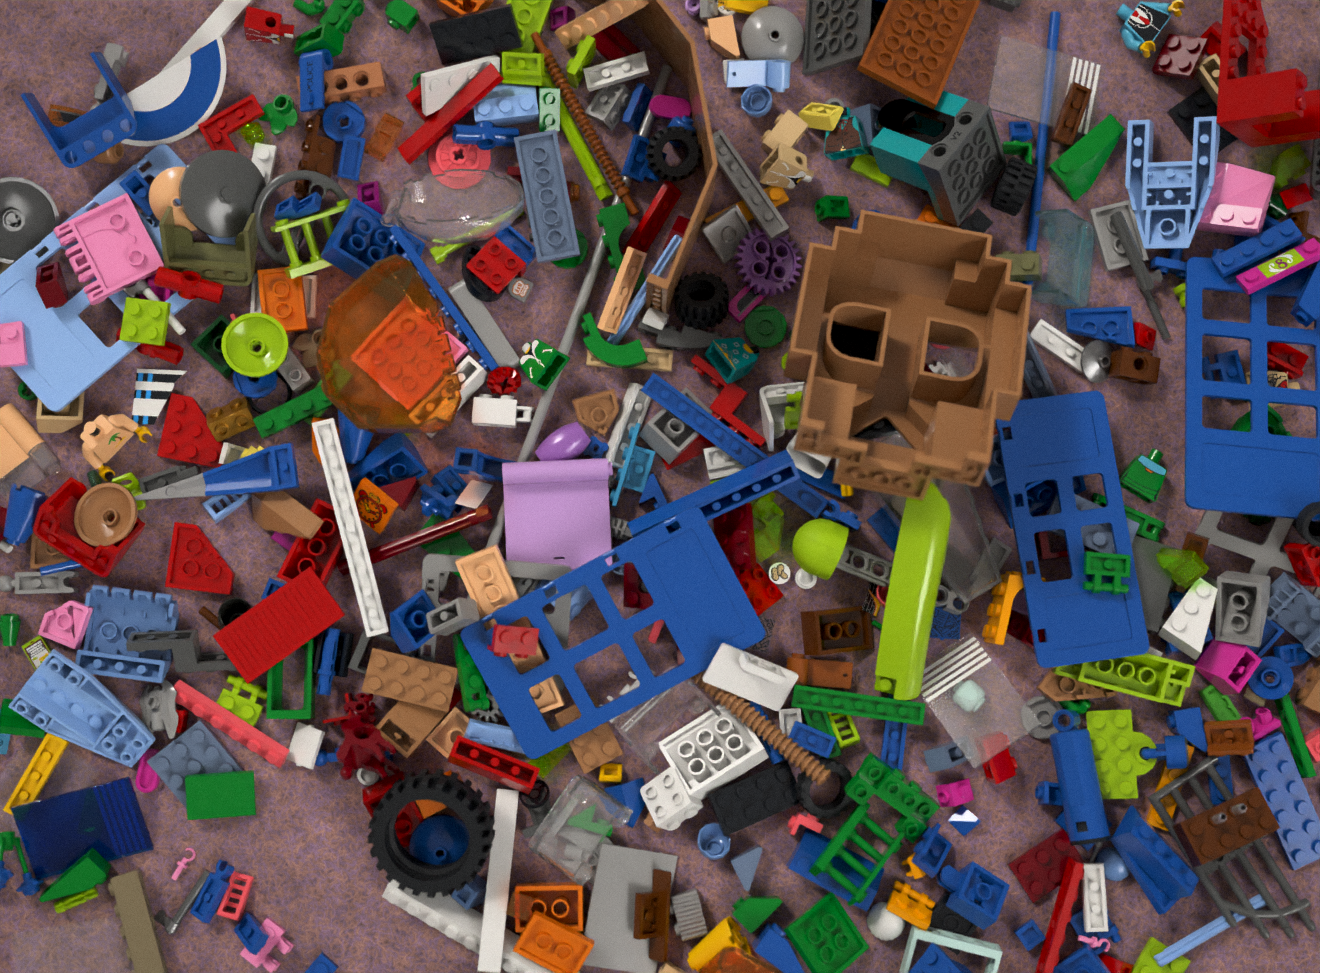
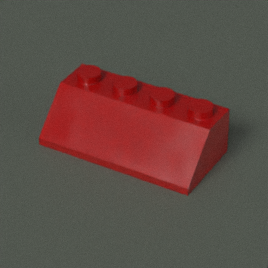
(320, 552)

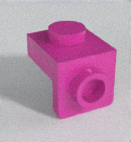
(954, 793)

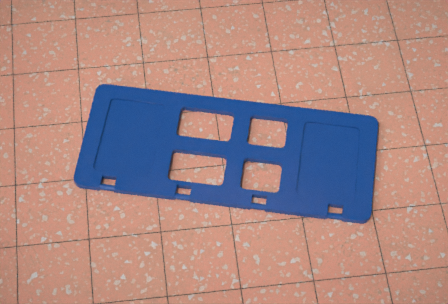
(1056, 442)

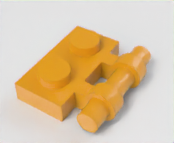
(909, 910)

